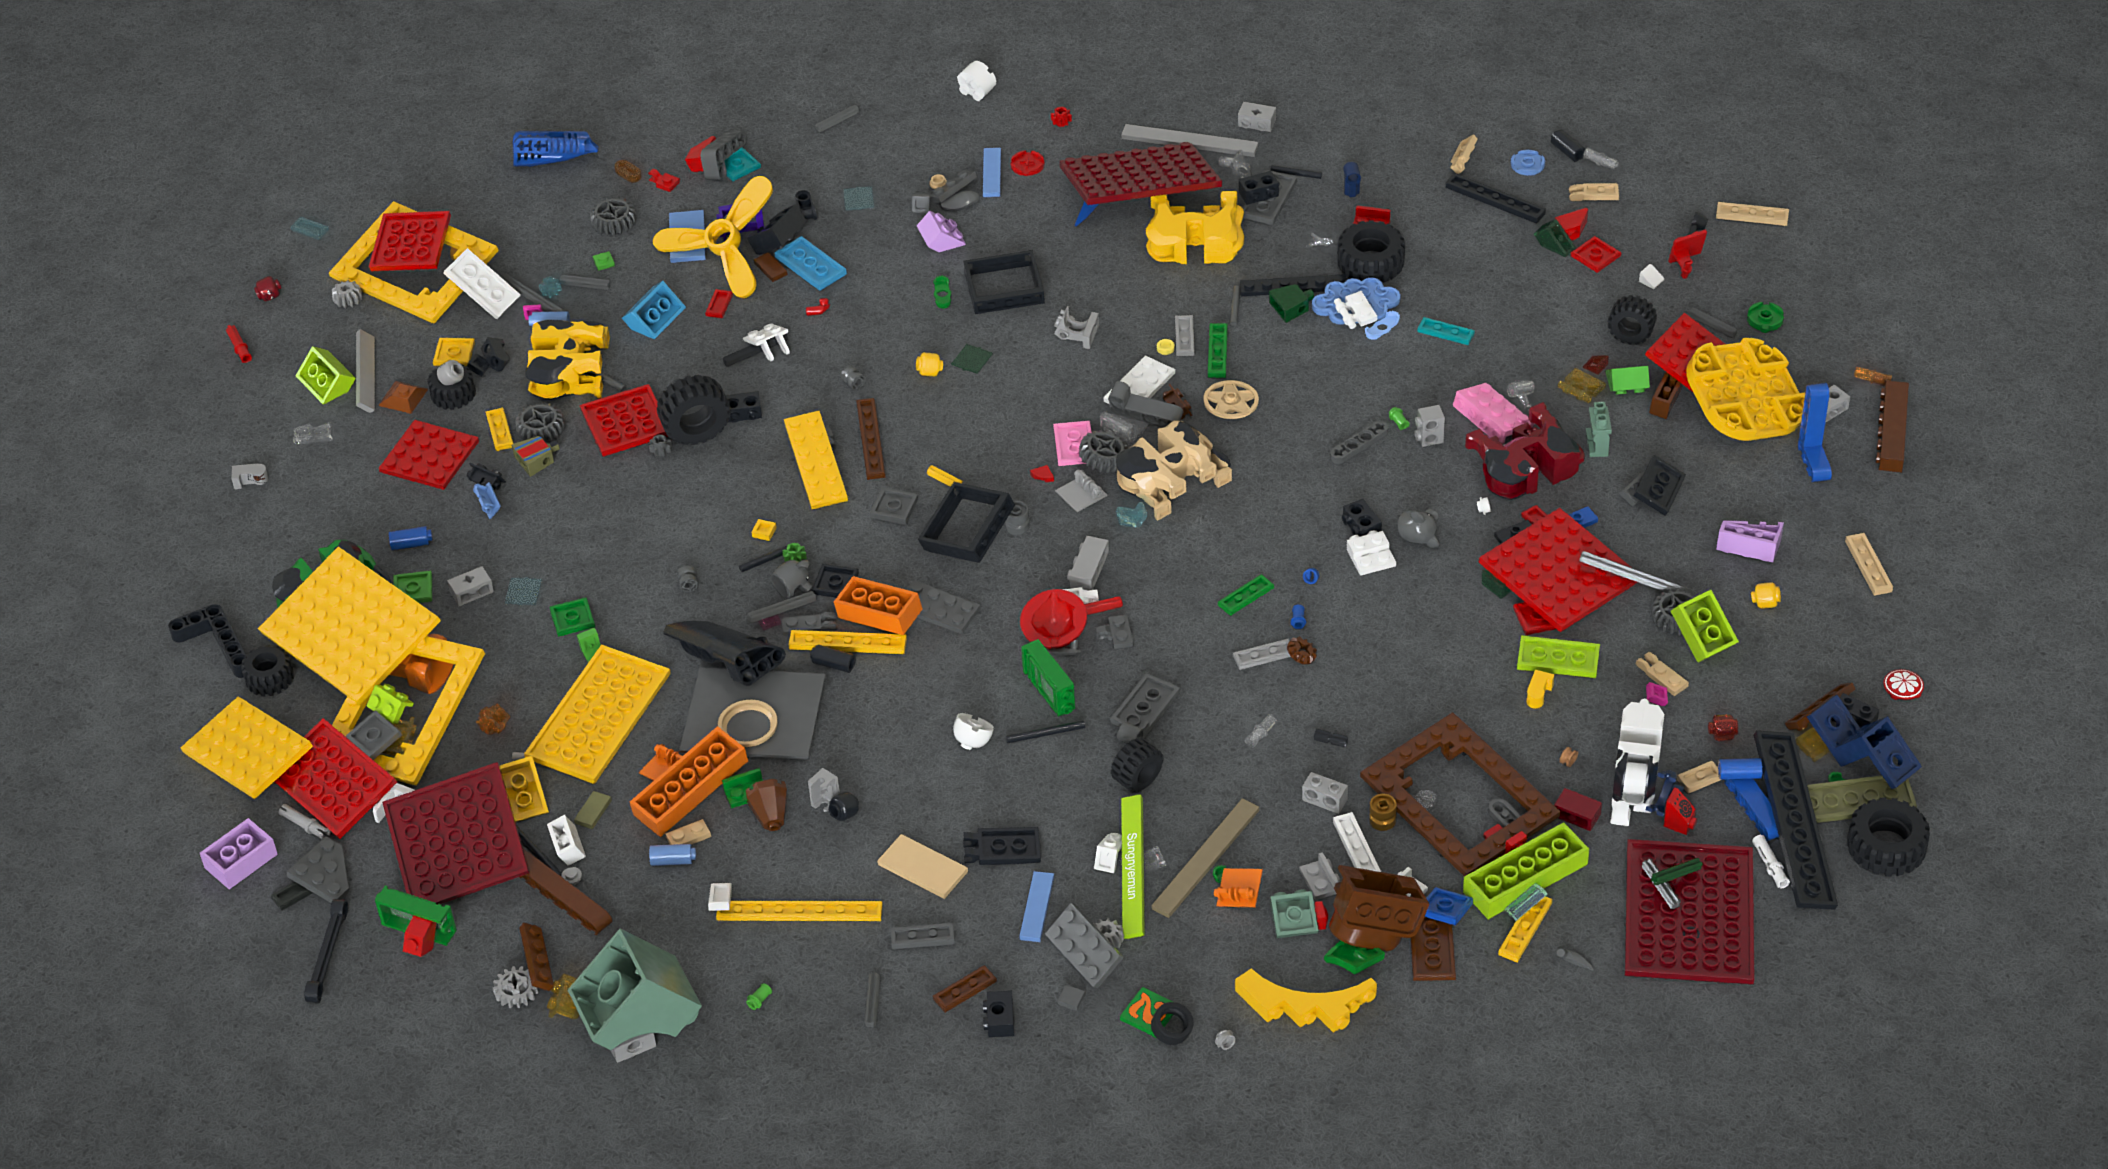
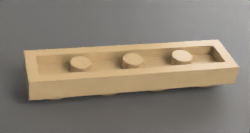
(1752, 213)
(1869, 564)

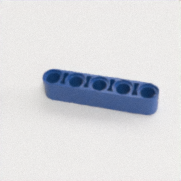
(1756, 805)

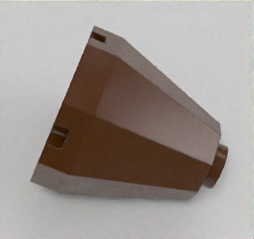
(768, 803)

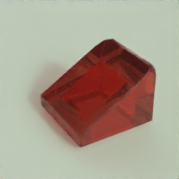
(1596, 364)

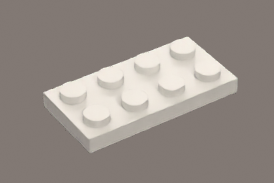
(482, 284)
(1146, 377)

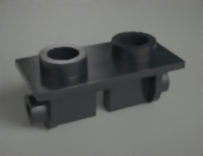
(480, 472)

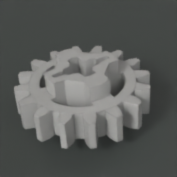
(505, 987)

